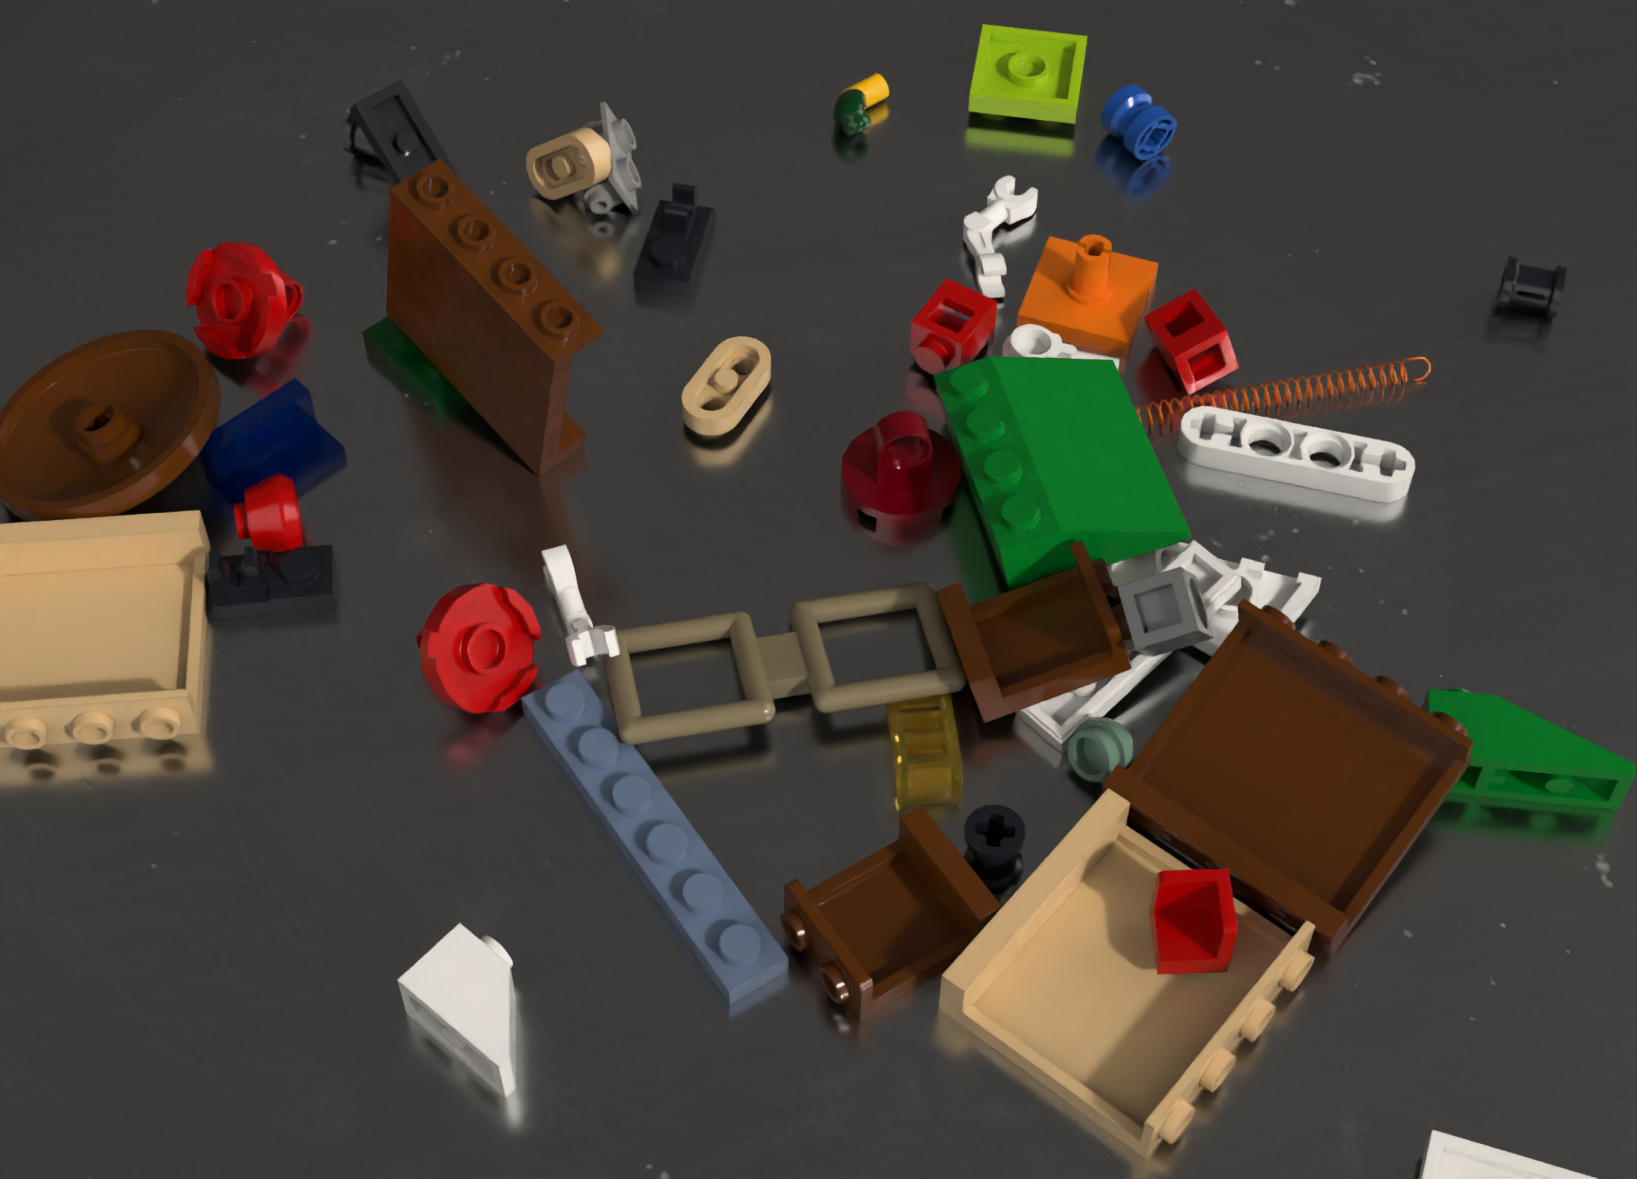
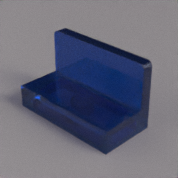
(269, 439)

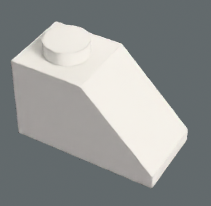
(468, 1003)

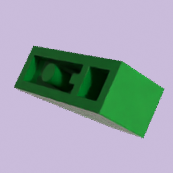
(1530, 757)

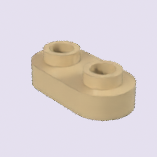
(569, 163)
(716, 393)

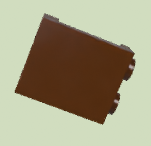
(1039, 637)
(890, 917)

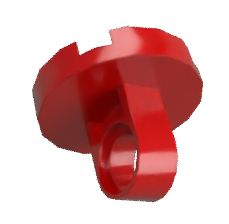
(240, 299)
(479, 648)

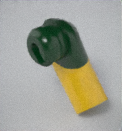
(855, 99)

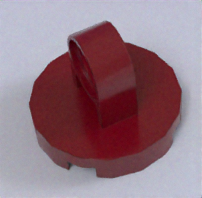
(901, 473)

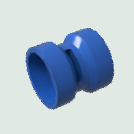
(1141, 125)

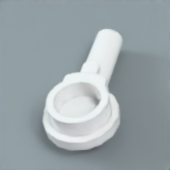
(1039, 342)

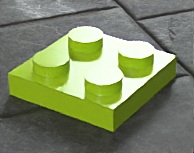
(1028, 74)

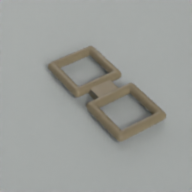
(783, 663)

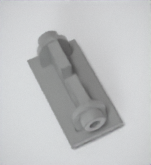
(623, 176)

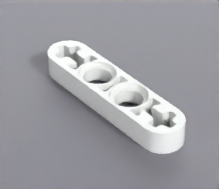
(1293, 462)

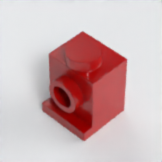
(945, 340)
(1191, 341)

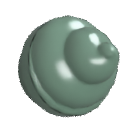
(1099, 747)

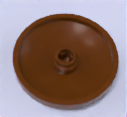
(106, 426)

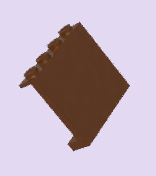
(485, 313)
(1294, 775)

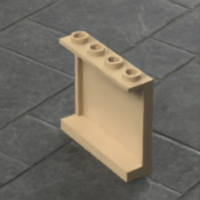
(102, 628)
(1075, 992)

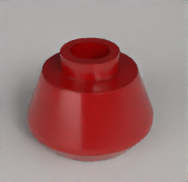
(270, 515)

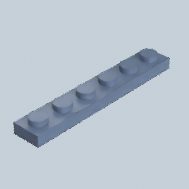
(656, 838)

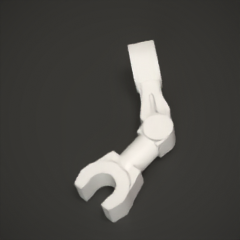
(978, 228)
(581, 636)

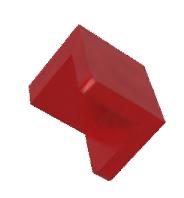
(1193, 921)

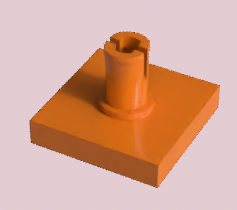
(1089, 294)

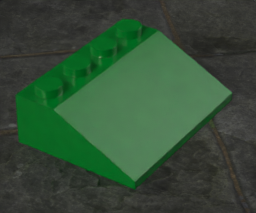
(1056, 463)

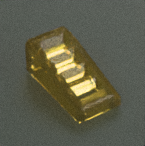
(925, 752)

